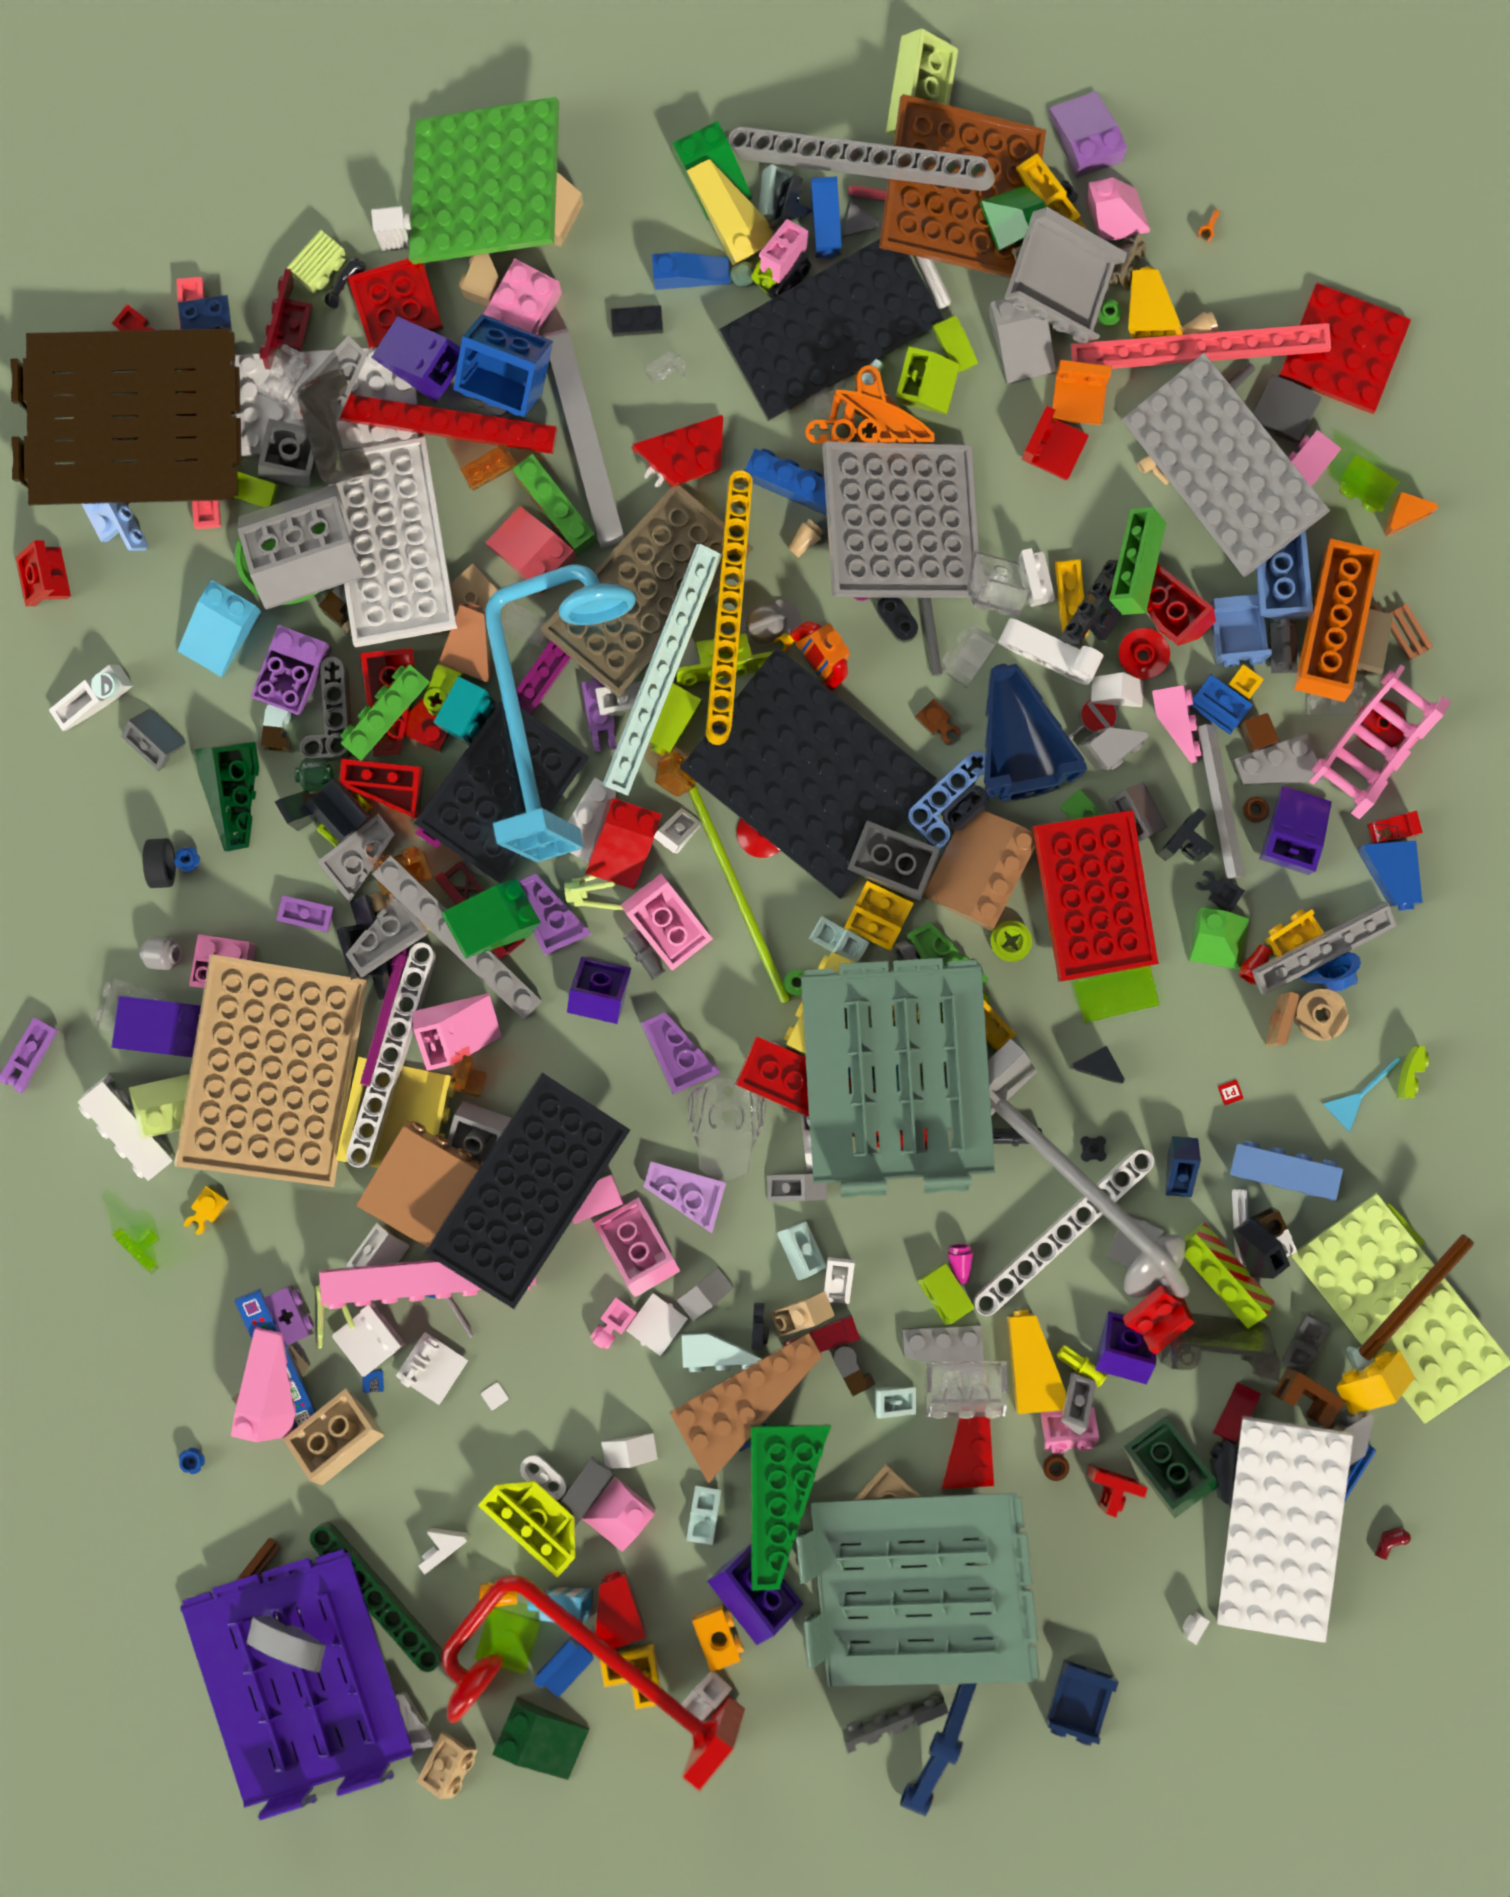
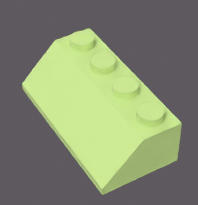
(922, 71)
(159, 1105)

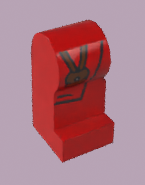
(1395, 828)

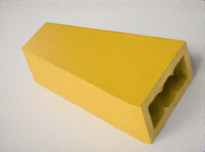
(1034, 1373)

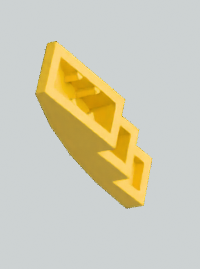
(1045, 185)

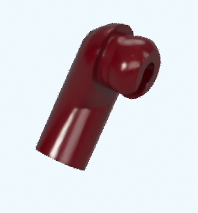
(1391, 1539)

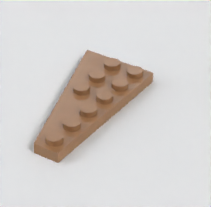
(722, 1417)

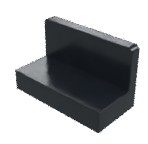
(337, 810)

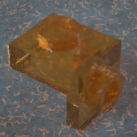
(468, 1079)

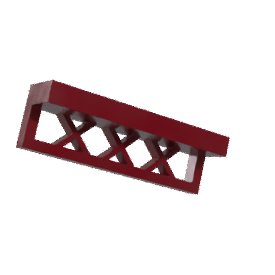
(453, 893)

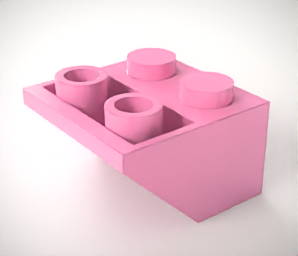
(218, 946)

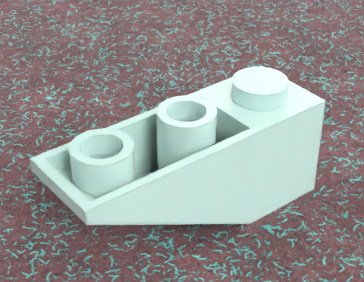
(710, 1350)

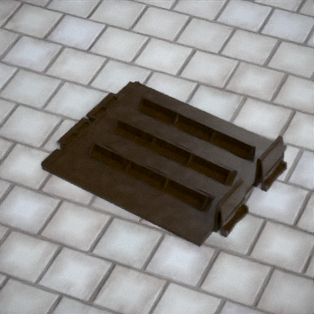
(158, 473)

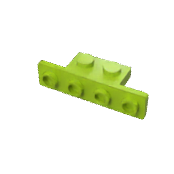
(701, 672)

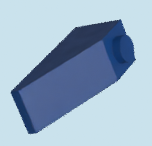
(689, 270)

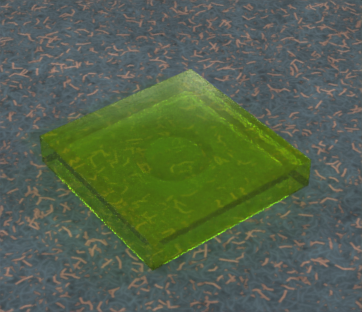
(511, 1637)

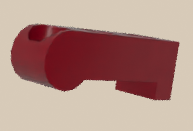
(832, 1334)

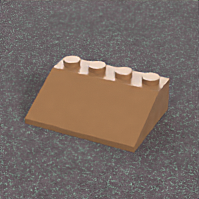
(981, 869)

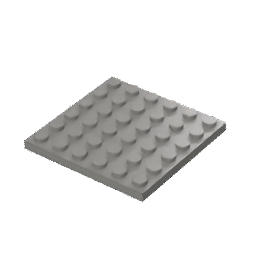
(900, 519)

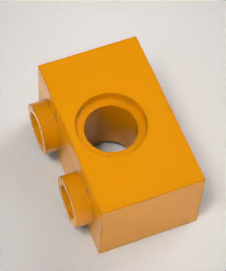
(717, 1654)

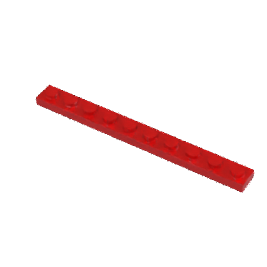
(449, 423)

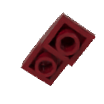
(1240, 1403)

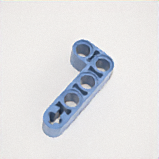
(950, 793)

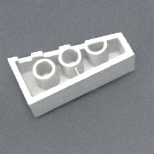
(118, 1122)

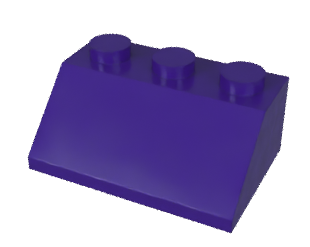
(758, 1611)

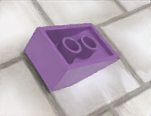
(1088, 134)

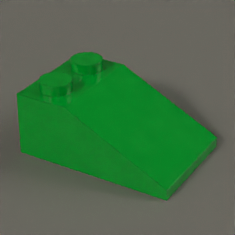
(713, 145)
(491, 919)

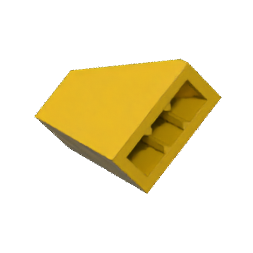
(1151, 306)

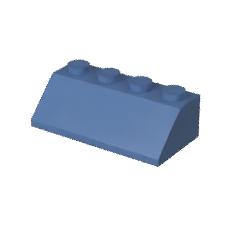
(1286, 583)

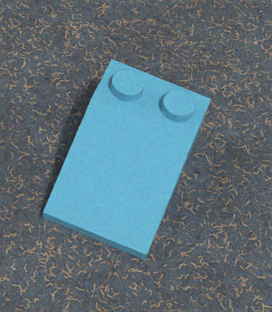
(218, 628)

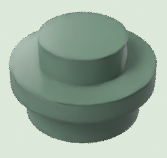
(741, 274)

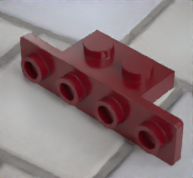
(288, 321)

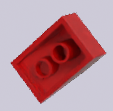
(622, 843)

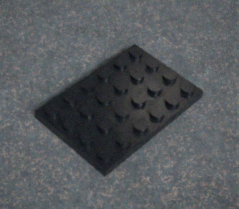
(488, 790)

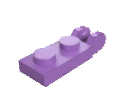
(597, 722)

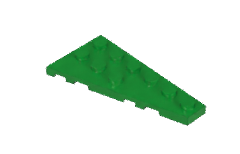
(781, 1482)

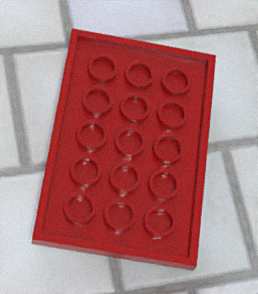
(1095, 895)

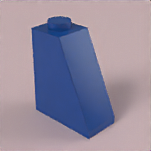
(826, 217)
(1395, 872)

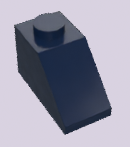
(1182, 1166)

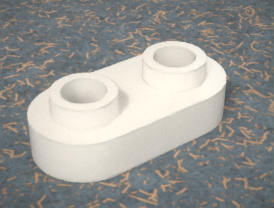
(544, 1476)

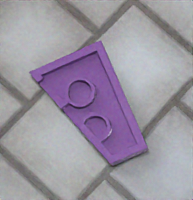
(558, 924)
(677, 1056)

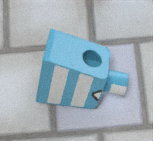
(575, 1600)

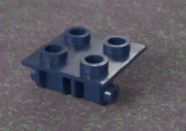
(205, 313)

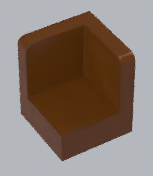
(1258, 733)

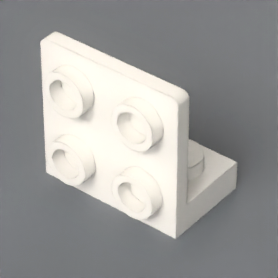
(369, 1341)

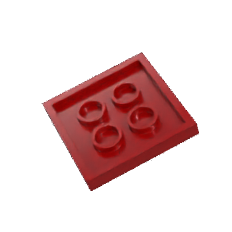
(391, 292)

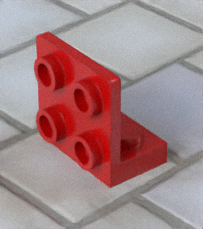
(1054, 446)

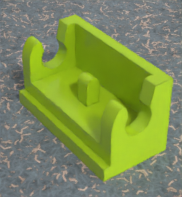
(945, 1294)

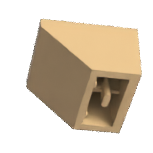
(568, 205)

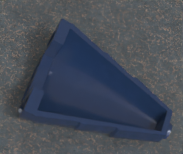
(1024, 740)

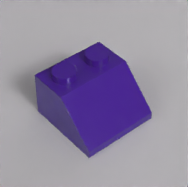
(598, 990)
(1124, 1351)

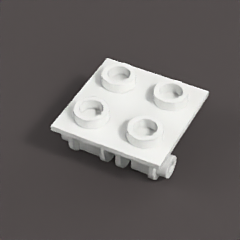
(431, 1368)

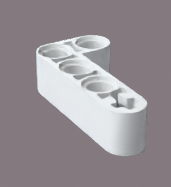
(1051, 652)

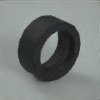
(159, 863)

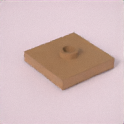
(1282, 1019)

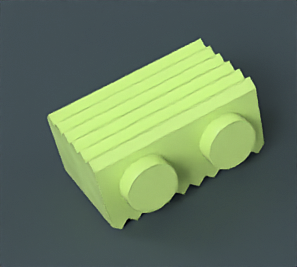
(318, 262)

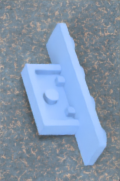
(113, 519)

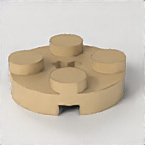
(1335, 1011)

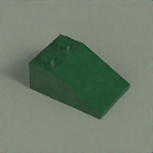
(1171, 1467)
(540, 1740)

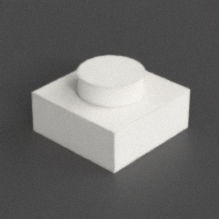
(1195, 1626)

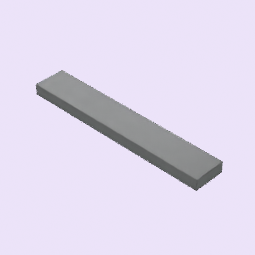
(1221, 801)
(1324, 948)

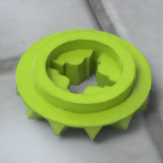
(1012, 929)

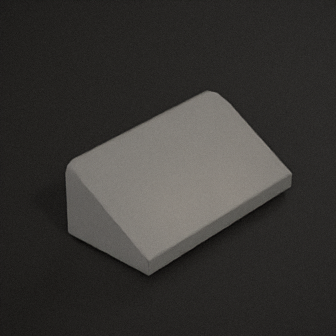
(1078, 1403)

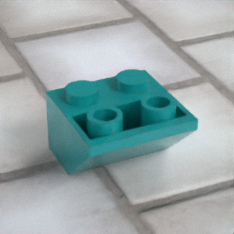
(465, 710)

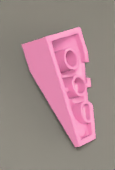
(265, 1396)

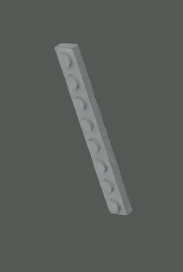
(429, 912)

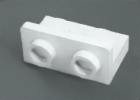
(1037, 576)

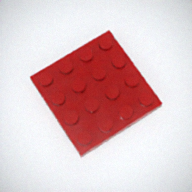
(1361, 352)

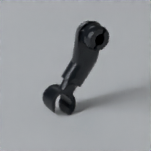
(351, 266)

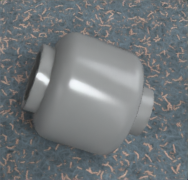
(160, 953)

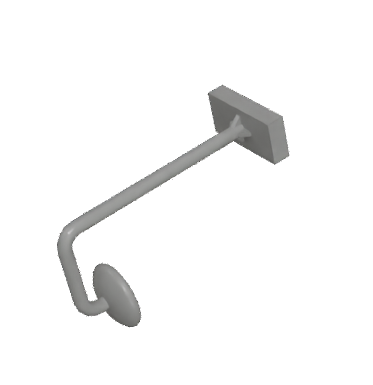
(1160, 1258)

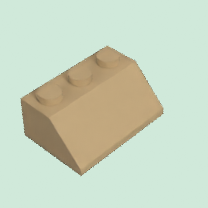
(333, 1437)

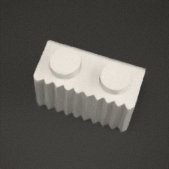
(391, 227)

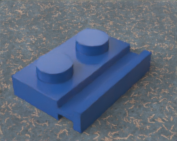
(1220, 704)

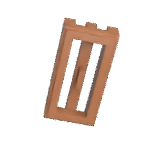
(1416, 628)

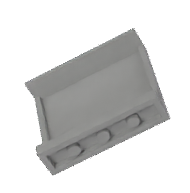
(1062, 274)

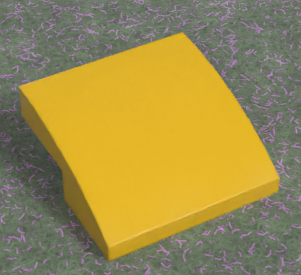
(879, 915)

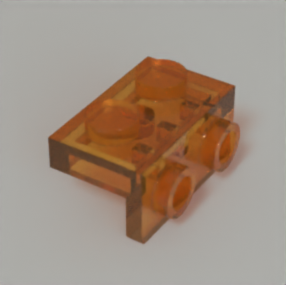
(488, 467)

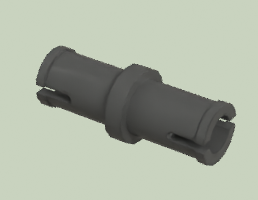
(644, 954)

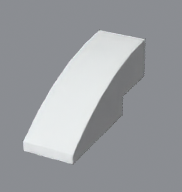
(83, 703)

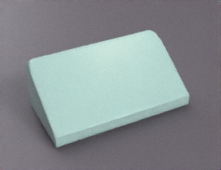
(770, 186)
(801, 1250)

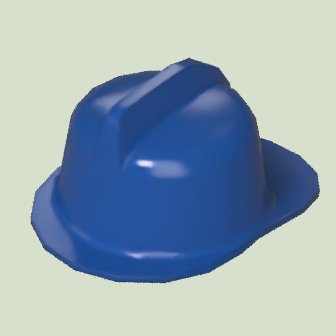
(1337, 973)

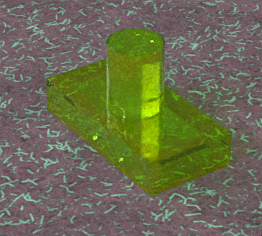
(139, 1247)

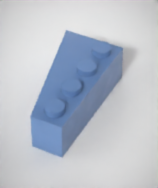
(1287, 1171)

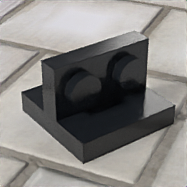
(1192, 843)

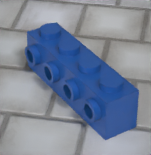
(788, 479)

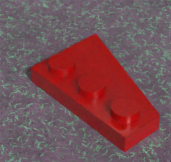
(422, 729)
(971, 1455)

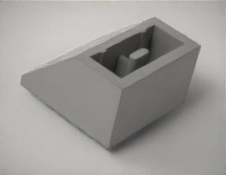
(1108, 746)
(1358, 1424)

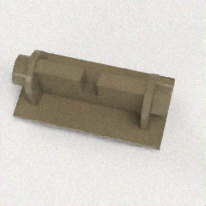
(1135, 251)

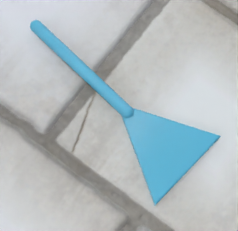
(1346, 1108)

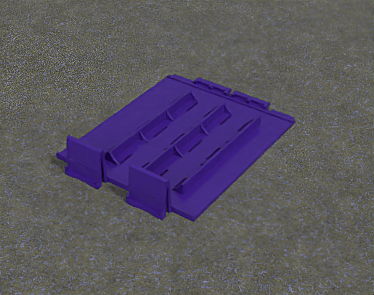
(320, 1711)

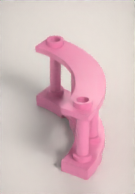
(1394, 756)

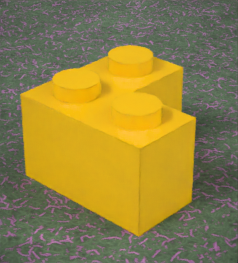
(1377, 1384)
(645, 1660)

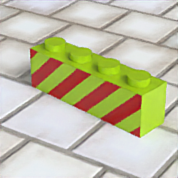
(1227, 1276)

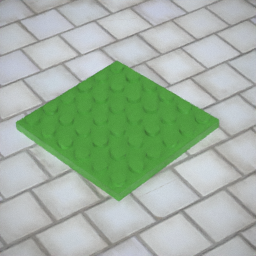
(484, 181)

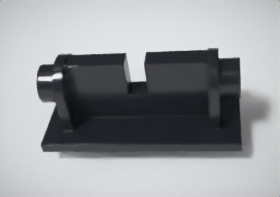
(794, 276)

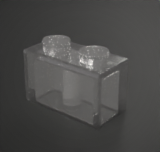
(969, 655)

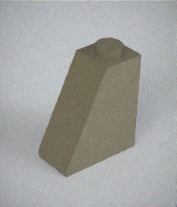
(1375, 642)

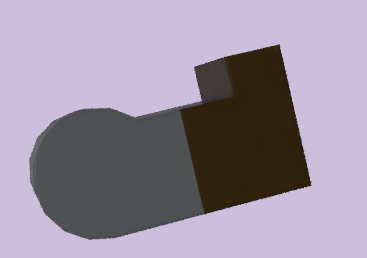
(335, 605)
(845, 1360)

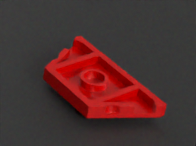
(685, 452)

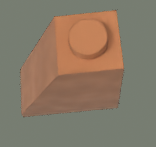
(469, 645)

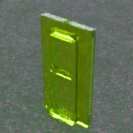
(1116, 994)

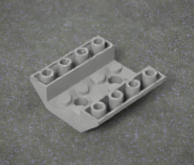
(300, 560)

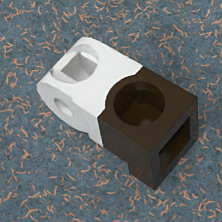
(1274, 1223)

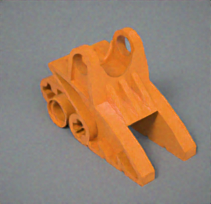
(878, 411)

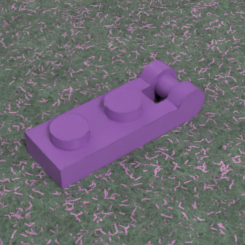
(28, 1054)

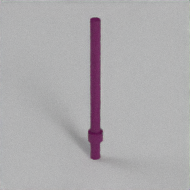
(398, 963)

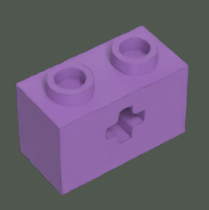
(290, 1301)

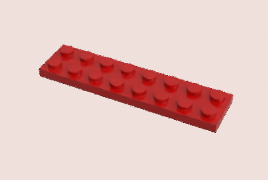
(782, 1078)

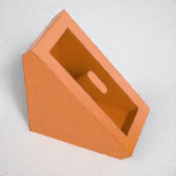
(1406, 511)

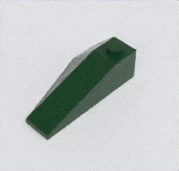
(228, 784)

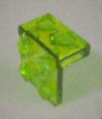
(1367, 483)

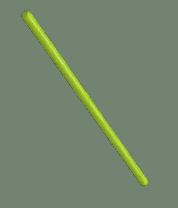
(739, 895)

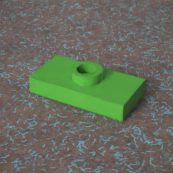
(1080, 806)

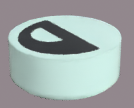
(105, 685)

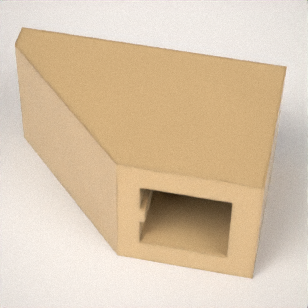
(480, 281)
(802, 1314)

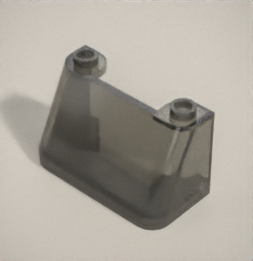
(315, 405)
(1228, 1337)

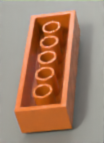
(1337, 620)

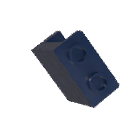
(1080, 1702)

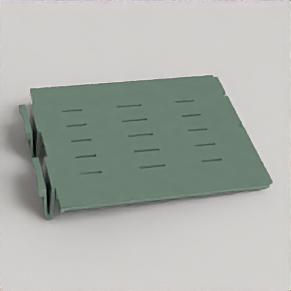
(956, 1041)
(943, 1525)

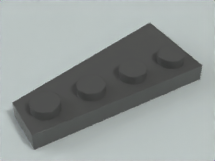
(894, 1723)

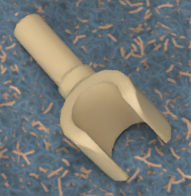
(1148, 464)

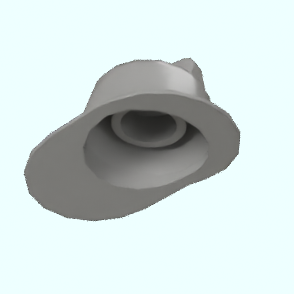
(769, 621)

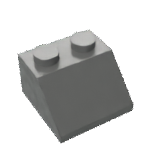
(286, 455)

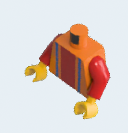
(822, 649)

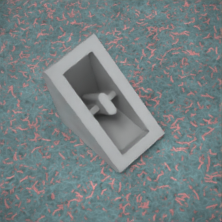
(705, 1294)

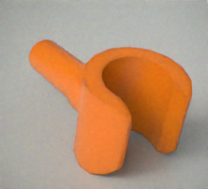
(1209, 226)

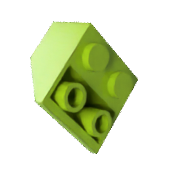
(927, 381)

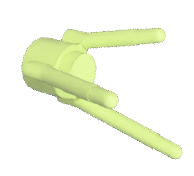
(577, 890)
(320, 1308)

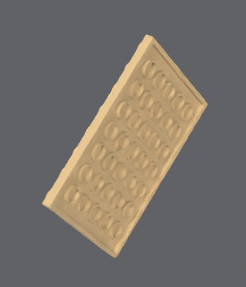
(270, 1071)

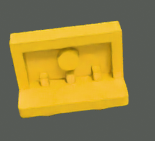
(1297, 932)

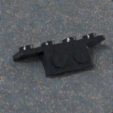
(1096, 609)
(348, 935)

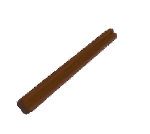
(1416, 1297)

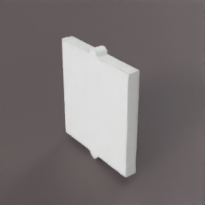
(656, 1324)

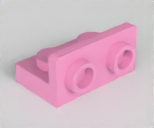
(1060, 1437)

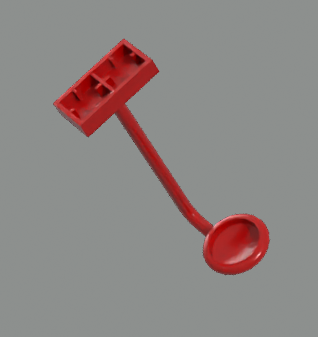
(711, 1739)

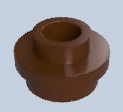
(1261, 804)
(1064, 1467)

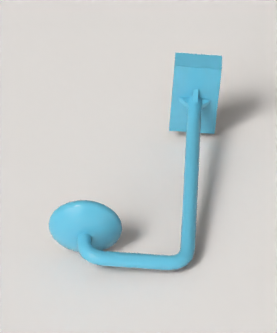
(538, 832)

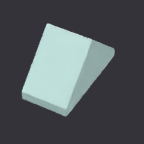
(895, 1401)

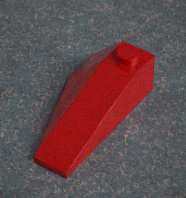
(1177, 609)
(377, 672)

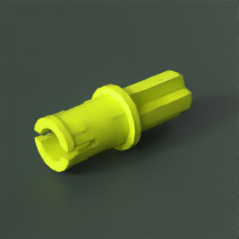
(1081, 1365)

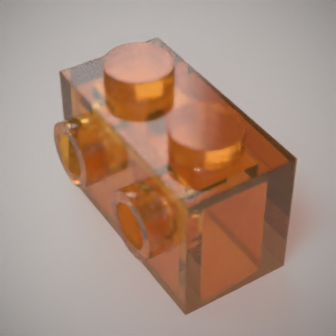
(413, 861)

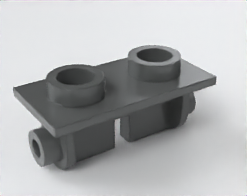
(1283, 646)

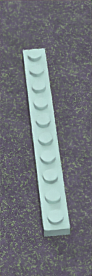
(662, 669)

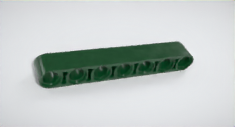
(389, 1603)

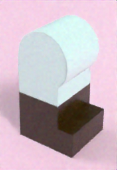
(275, 728)

